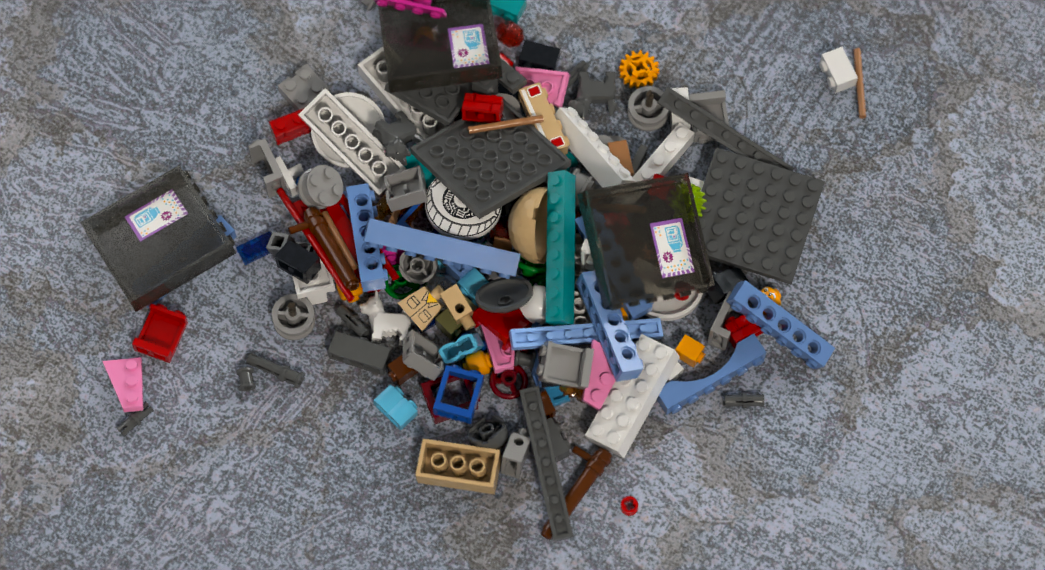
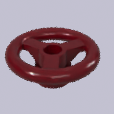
(508, 374)

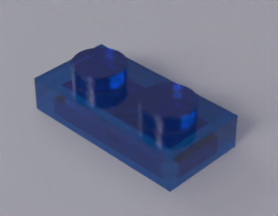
(254, 248)

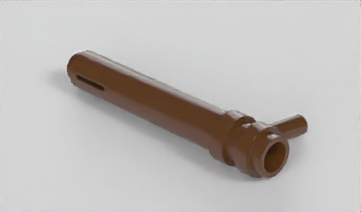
(319, 227)
(593, 469)

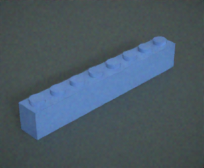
(441, 247)

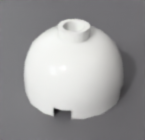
(536, 307)

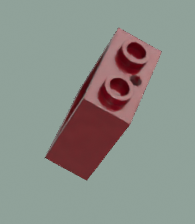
(430, 400)

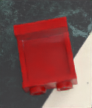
(501, 323)
(161, 333)

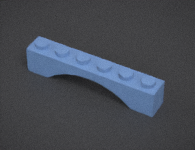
(678, 393)

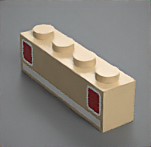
(534, 103)

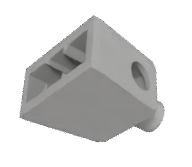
(516, 453)

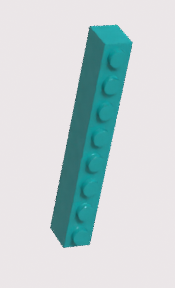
(560, 248)

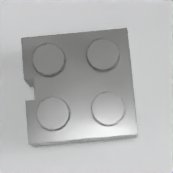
(302, 87)
(406, 187)
(422, 355)

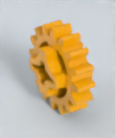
(633, 64)

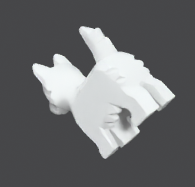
(383, 322)

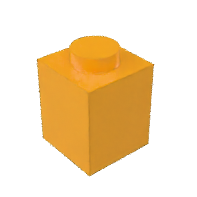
(690, 351)

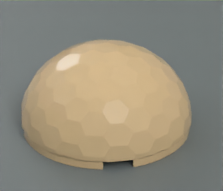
(529, 225)

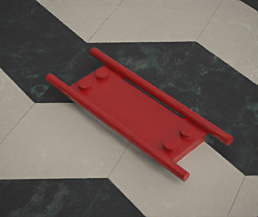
(345, 229)

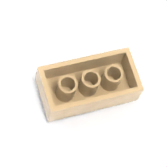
(458, 466)

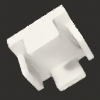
(316, 288)

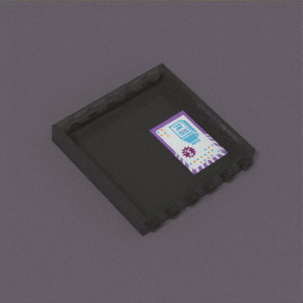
(440, 51)
(158, 237)
(646, 241)

